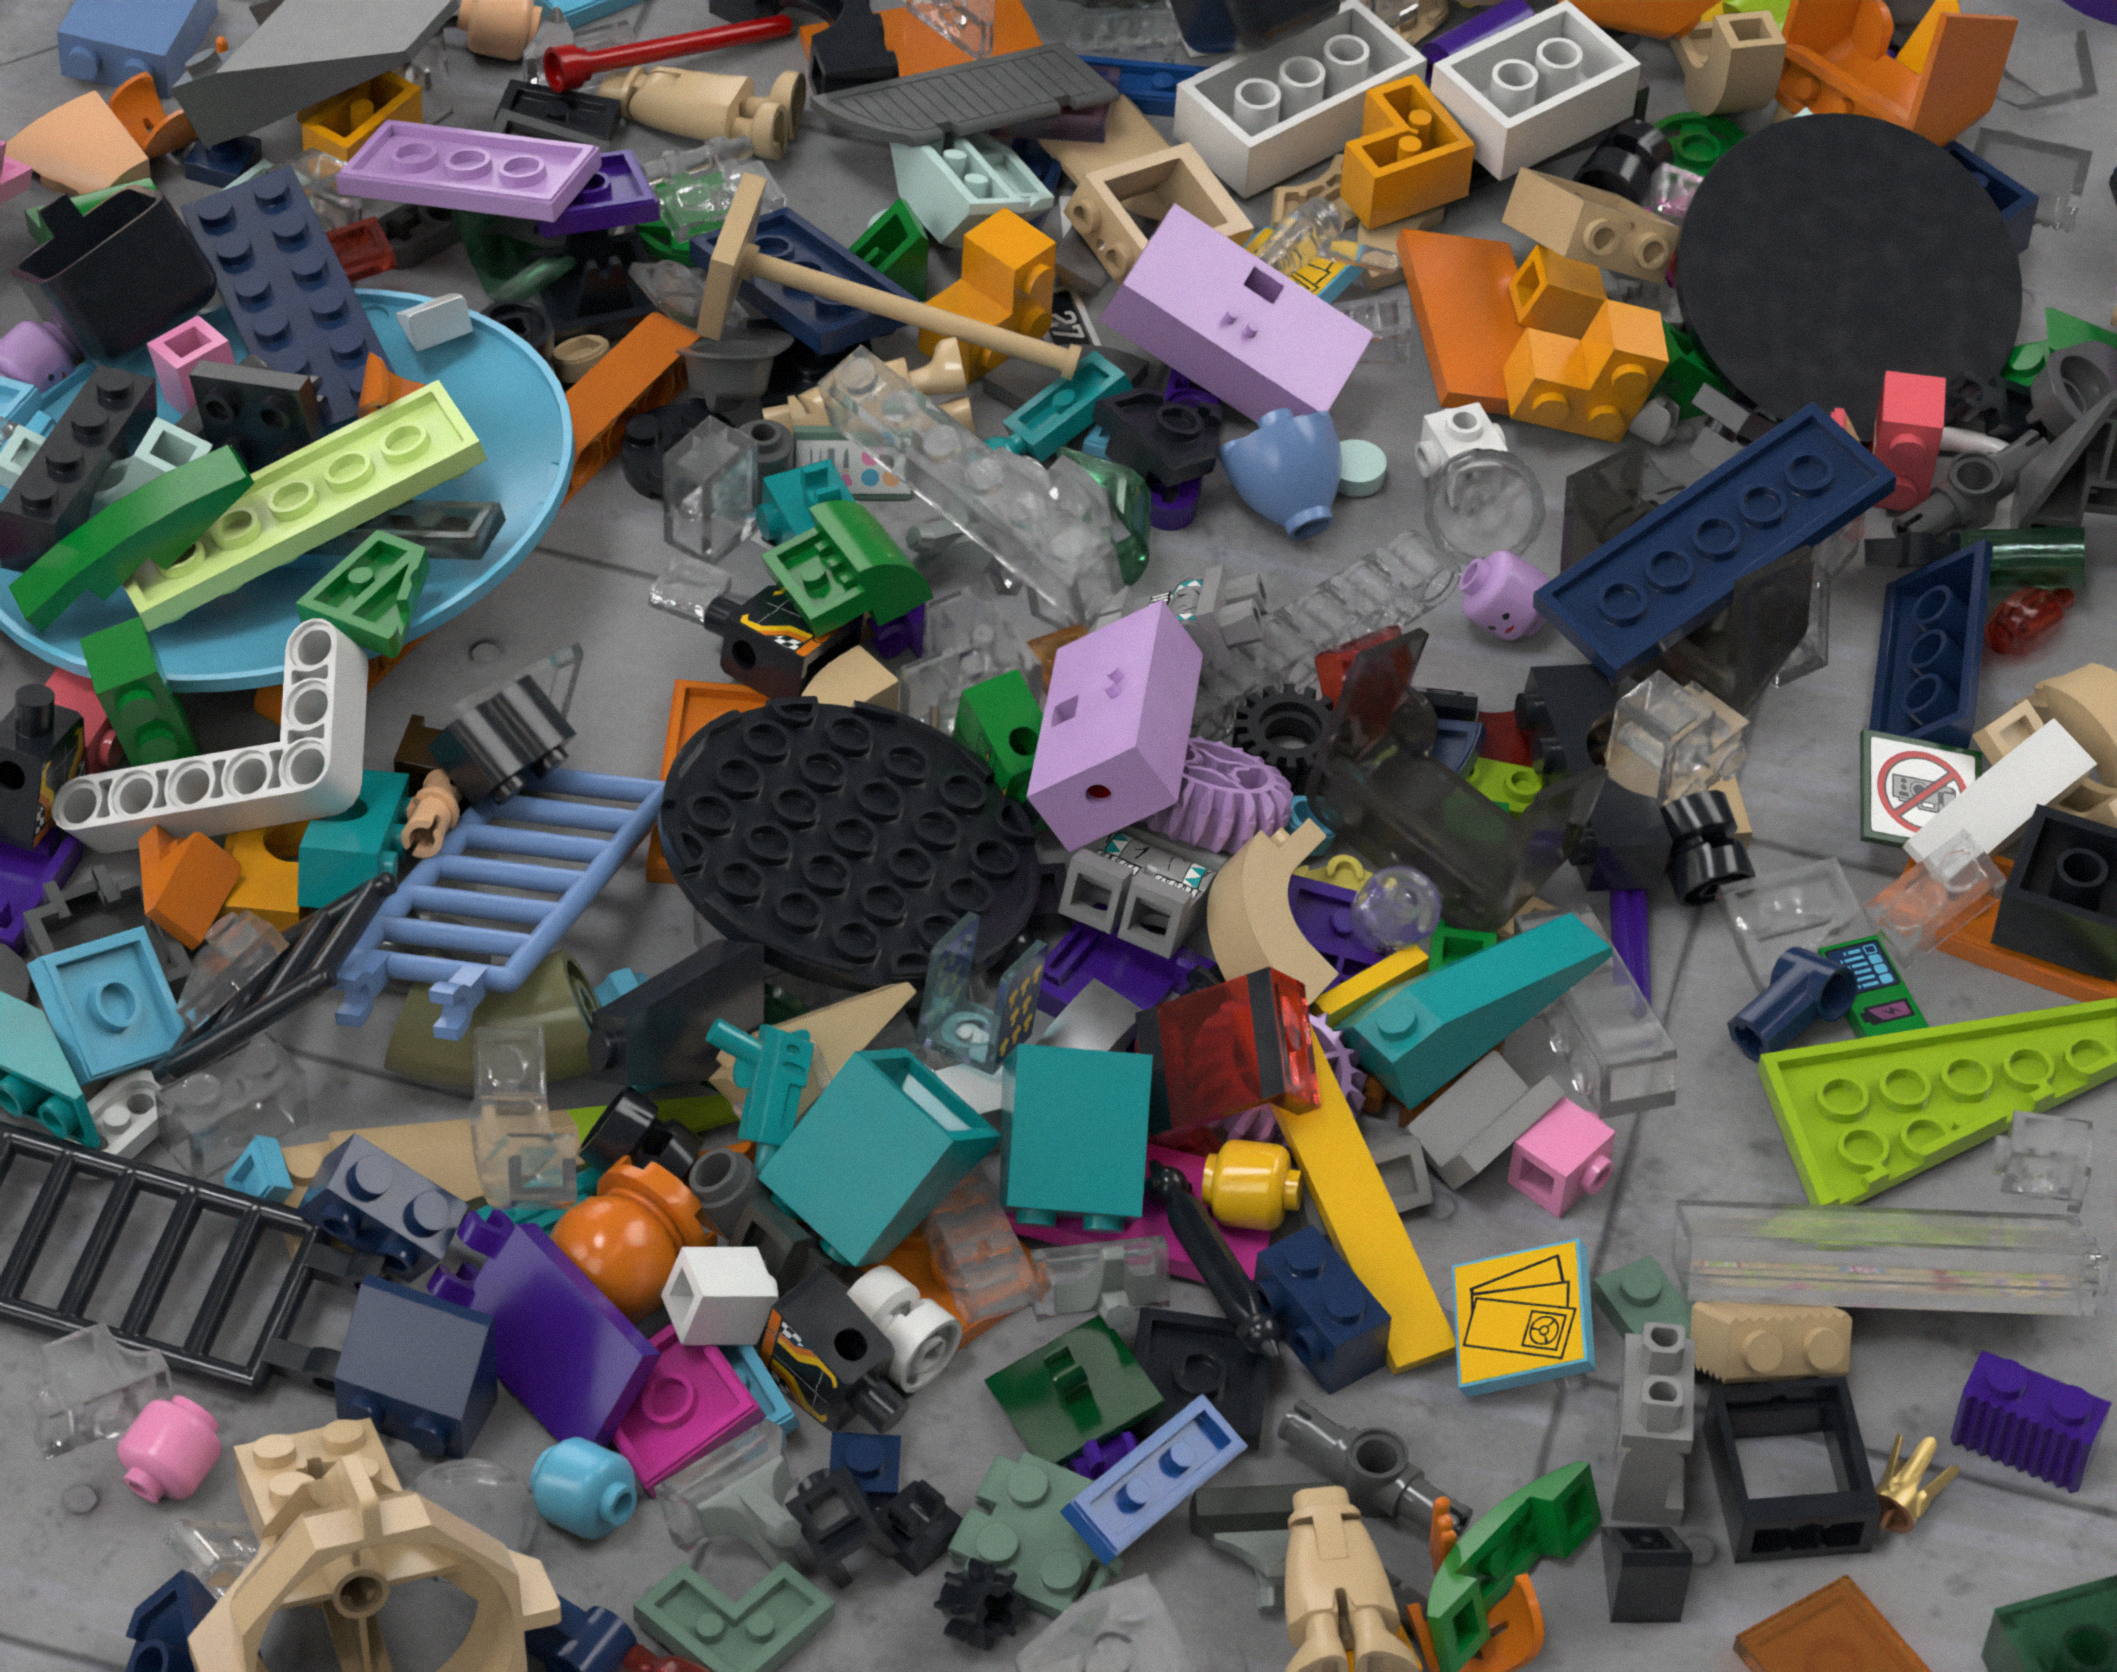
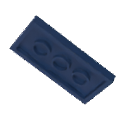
(814, 320)

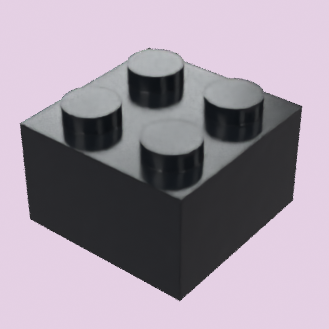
(2063, 894)

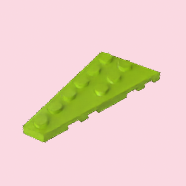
(1907, 1100)

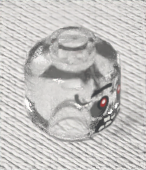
(1395, 910)

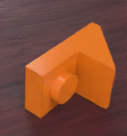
(185, 882)

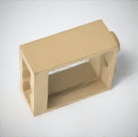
(1176, 176)
(1591, 225)

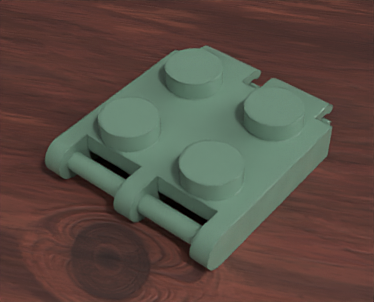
(1031, 1534)

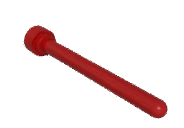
(569, 66)

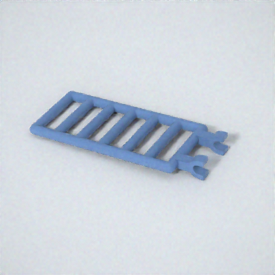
(465, 984)

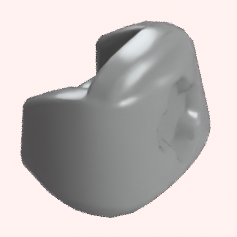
(1656, 420)

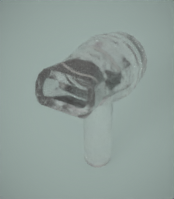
(1313, 233)

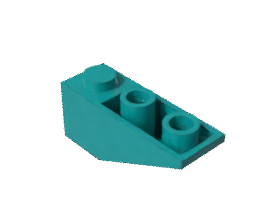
(37, 1076)

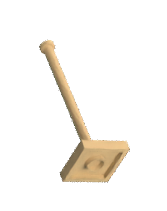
(739, 258)

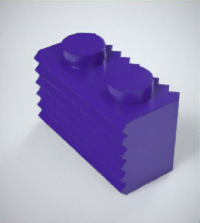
(2030, 1421)

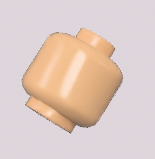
(499, 26)

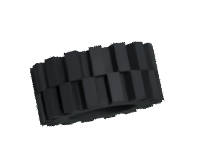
(1284, 716)

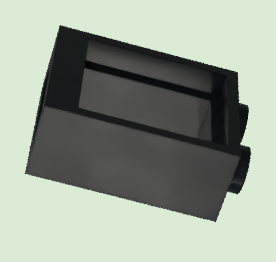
(1798, 1523)

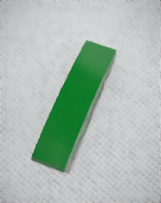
(148, 523)

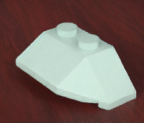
(964, 182)

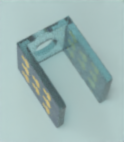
(947, 1010)

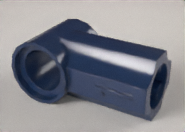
(1799, 992)
(582, 1640)

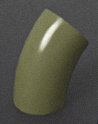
(551, 998)

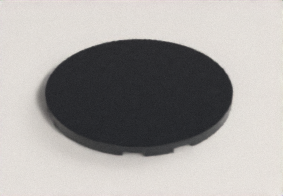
(1842, 258)
(846, 841)

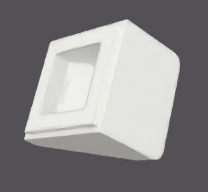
(436, 321)

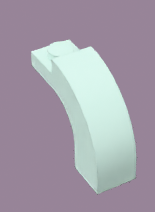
(159, 452)

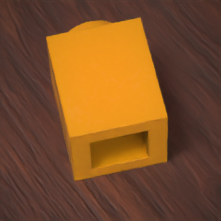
(1557, 293)

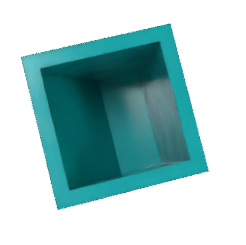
(1074, 1136)
(876, 1155)

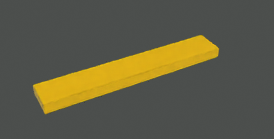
(1365, 1222)

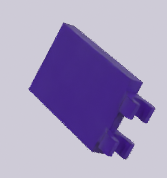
(554, 1330)

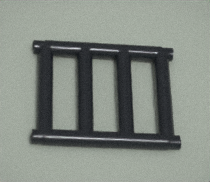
(289, 982)

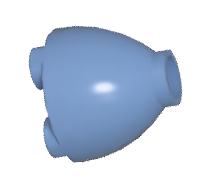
(1288, 470)

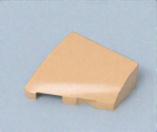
(80, 148)

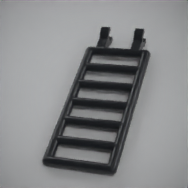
(272, 1350)

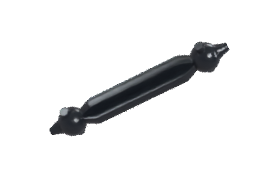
(1214, 1260)

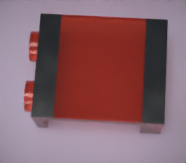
(1227, 1054)

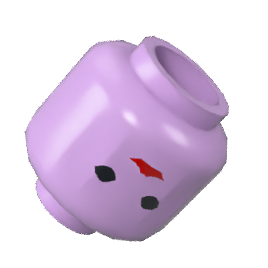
(36, 354)
(1501, 595)

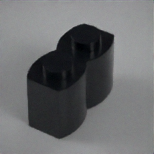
(503, 742)

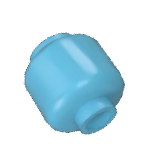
(583, 1487)

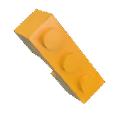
(266, 882)

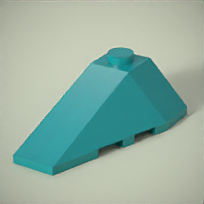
(1451, 1016)

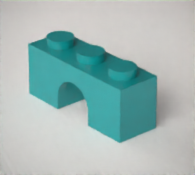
(357, 843)

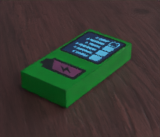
(1882, 997)

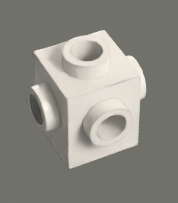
(1453, 432)

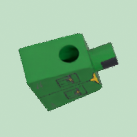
(1003, 729)

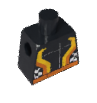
(771, 643)
(38, 754)
(830, 1356)

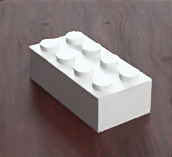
(1291, 103)

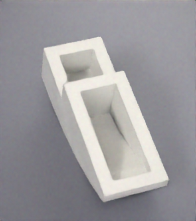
(2004, 798)

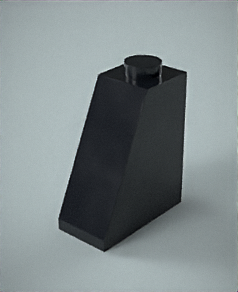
(663, 1024)

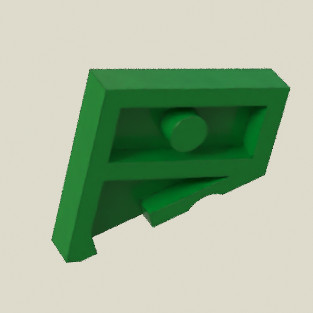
(371, 592)

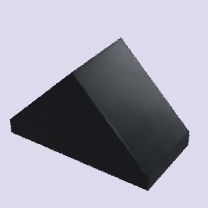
(1645, 1574)

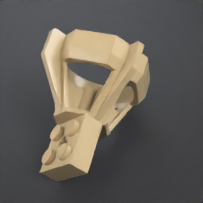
(343, 1533)

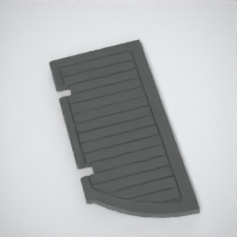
(968, 96)

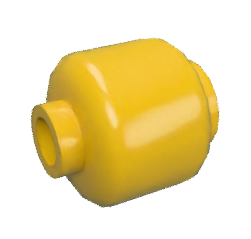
(1251, 1185)

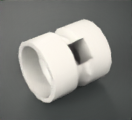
(918, 1328)

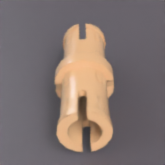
(431, 814)

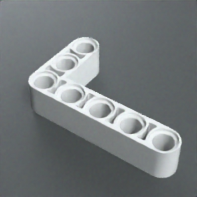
(300, 778)

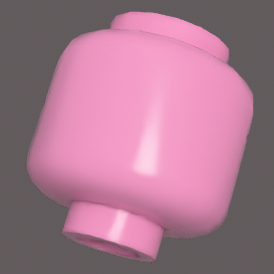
(169, 1449)

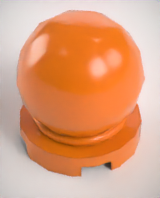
(632, 1234)

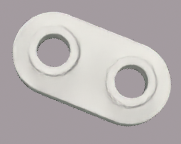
(114, 1115)

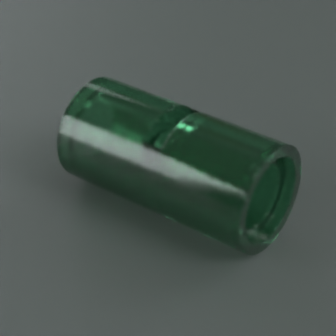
(2033, 556)

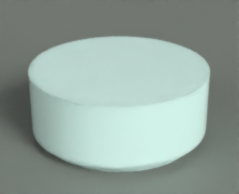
(1362, 468)

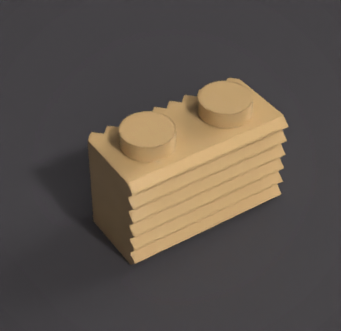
(1770, 1341)

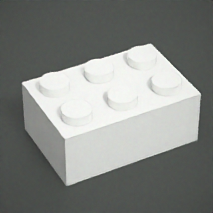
(1537, 88)

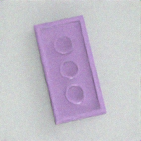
(469, 170)

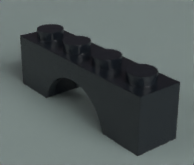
(850, 49)
(63, 476)
(1569, 722)

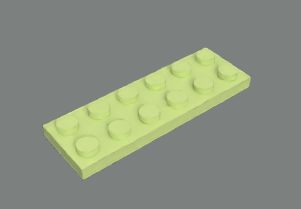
(314, 499)

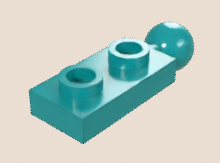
(1061, 409)

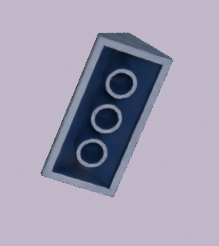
(1933, 649)

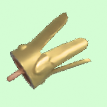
(1898, 1491)

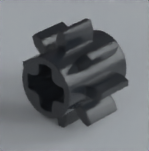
(980, 1604)

